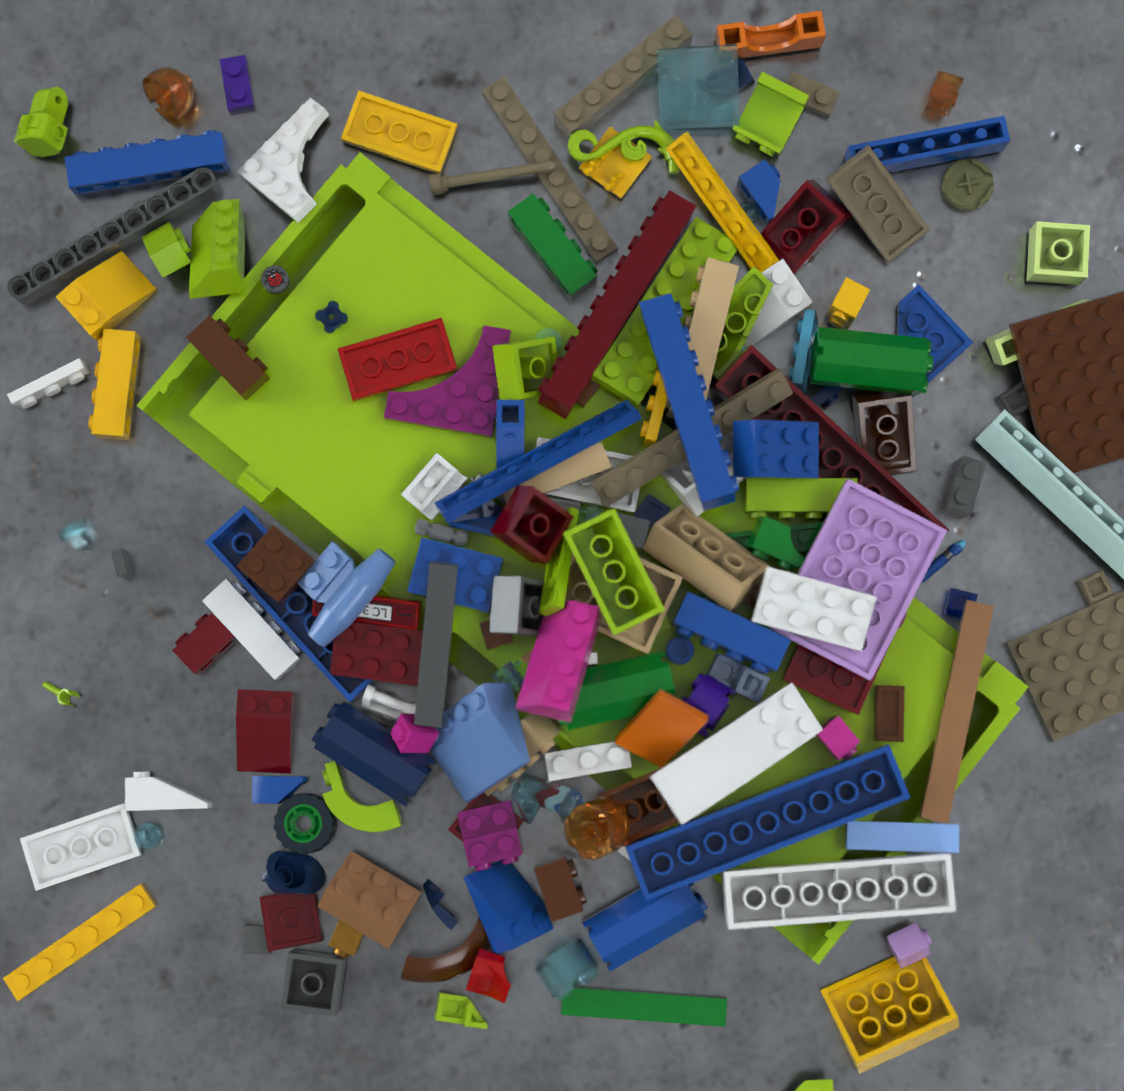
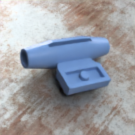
(342, 588)

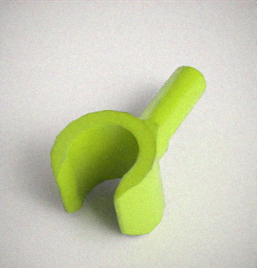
(63, 695)

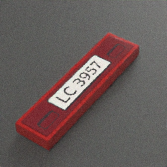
(386, 612)

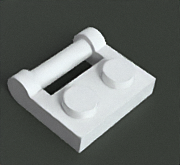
(383, 707)

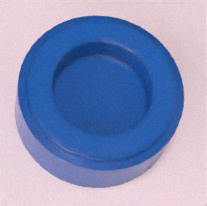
(679, 650)

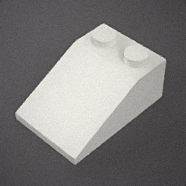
(784, 303)

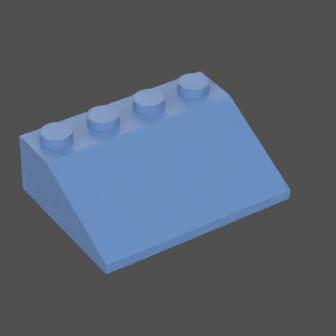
(481, 740)

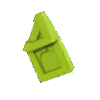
(457, 1009)

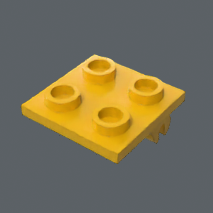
(613, 169)

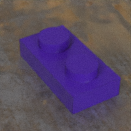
(237, 83)

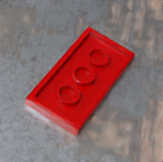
(397, 359)

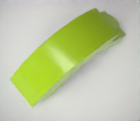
(353, 813)

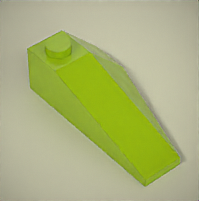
(743, 311)

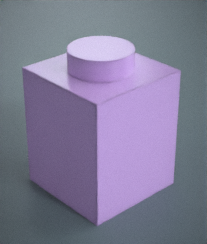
(909, 945)

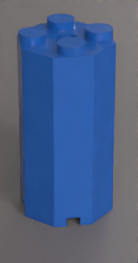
(637, 924)

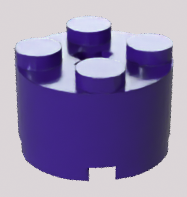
(711, 698)

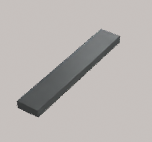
(436, 644)

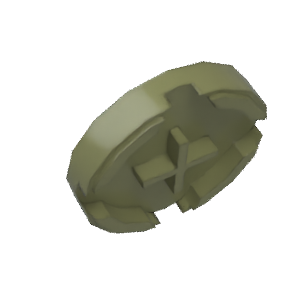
(967, 184)

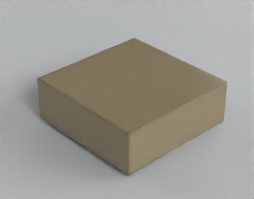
(1095, 587)

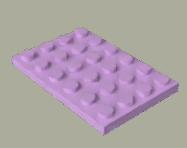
(875, 551)

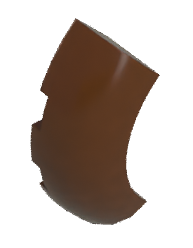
(447, 965)

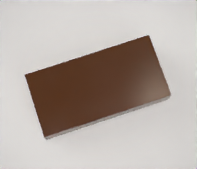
(889, 713)

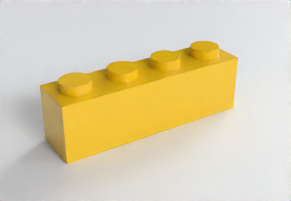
(115, 384)

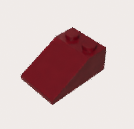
(804, 225)
(265, 730)

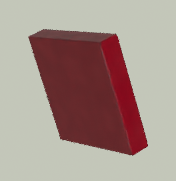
(290, 920)

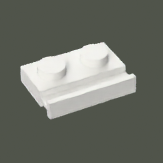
(432, 484)

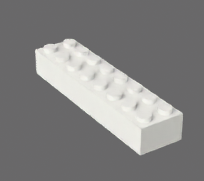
(838, 890)

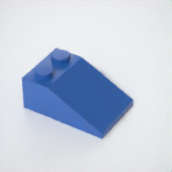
(507, 907)

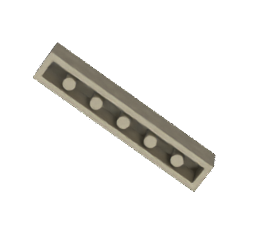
(620, 79)

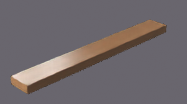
(956, 711)

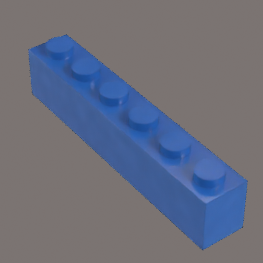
(938, 144)
(146, 162)

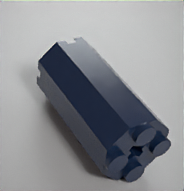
(371, 753)

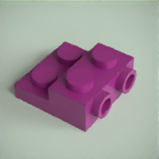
(490, 835)

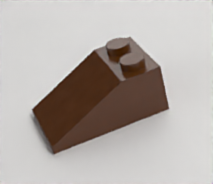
(886, 428)
(644, 806)

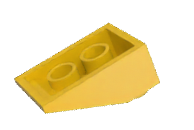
(106, 294)

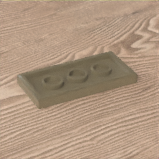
(877, 204)

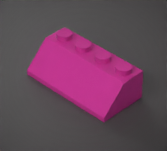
(559, 661)

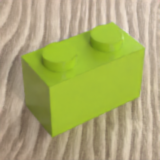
(167, 249)

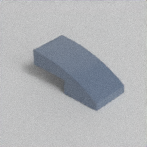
(739, 677)

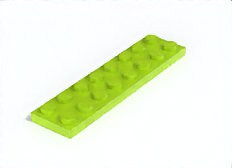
(630, 362)

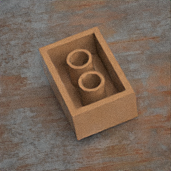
(369, 899)

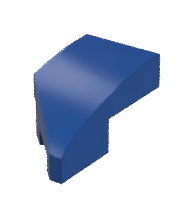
(274, 788)

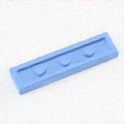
(902, 836)

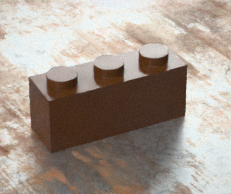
(229, 356)

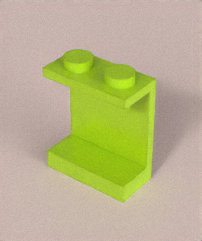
(770, 114)

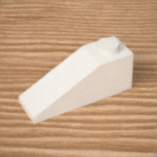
(158, 794)

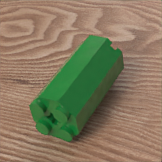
(870, 361)
(620, 689)

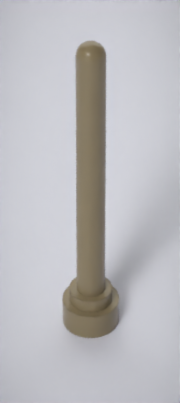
(441, 183)

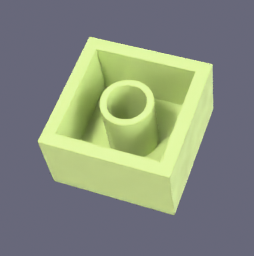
(1058, 253)

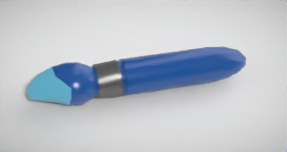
(944, 558)

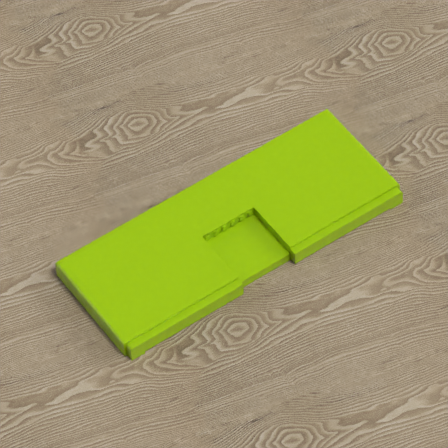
(340, 472)

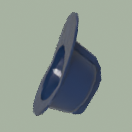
(293, 873)

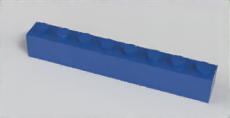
(687, 402)

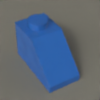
(761, 187)

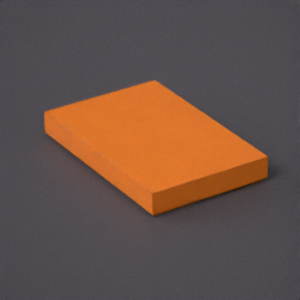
(661, 728)

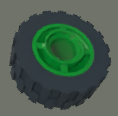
(288, 820)

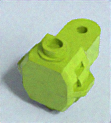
(42, 129)

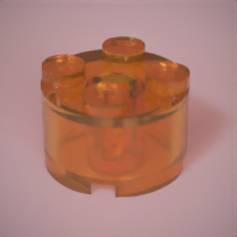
(597, 828)

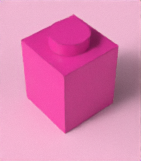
(412, 737)
(838, 738)

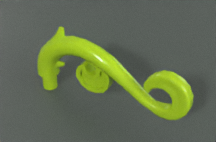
(624, 139)

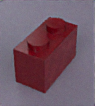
(203, 643)

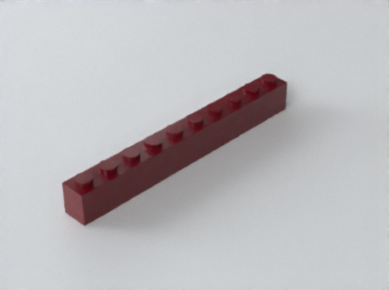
(616, 305)

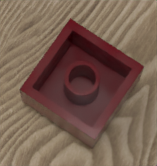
(531, 524)

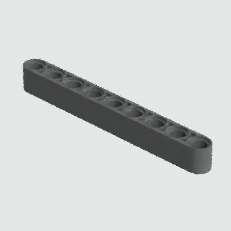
(101, 234)

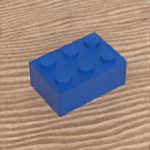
(775, 449)
(474, 573)

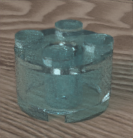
(567, 969)

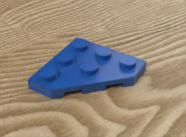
(922, 317)

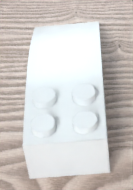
(736, 753)

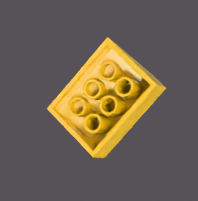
(889, 1011)

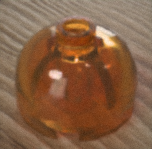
(170, 91)

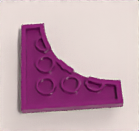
(461, 402)

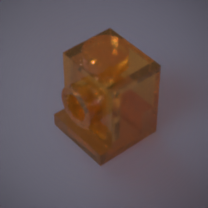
(943, 93)

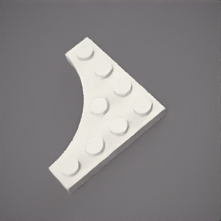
(278, 163)

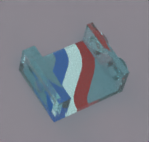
(534, 792)

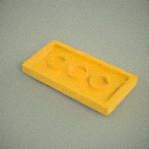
(399, 132)

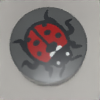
(275, 279)

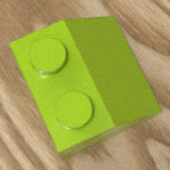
(523, 366)

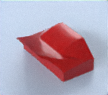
(489, 976)

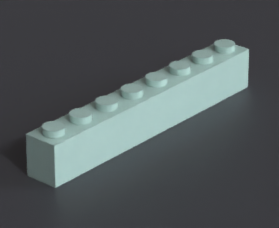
(1056, 488)

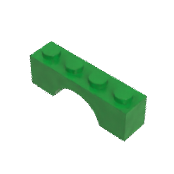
(774, 540)

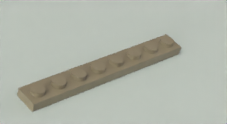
(556, 182)
(670, 451)

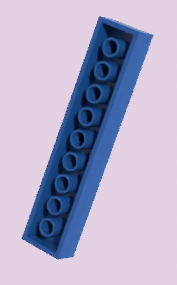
(767, 821)

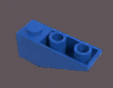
(509, 431)

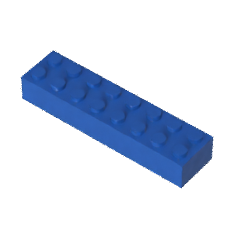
(295, 616)

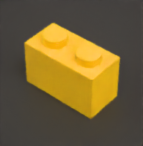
(846, 304)

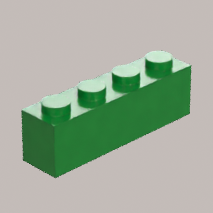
(552, 246)

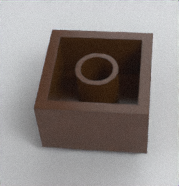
(276, 564)
(559, 887)

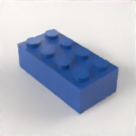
(730, 633)

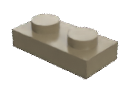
(820, 96)

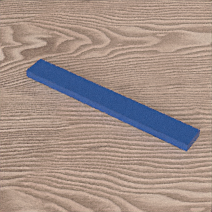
(537, 461)

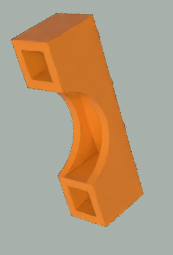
(795, 34)

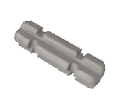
(441, 533)

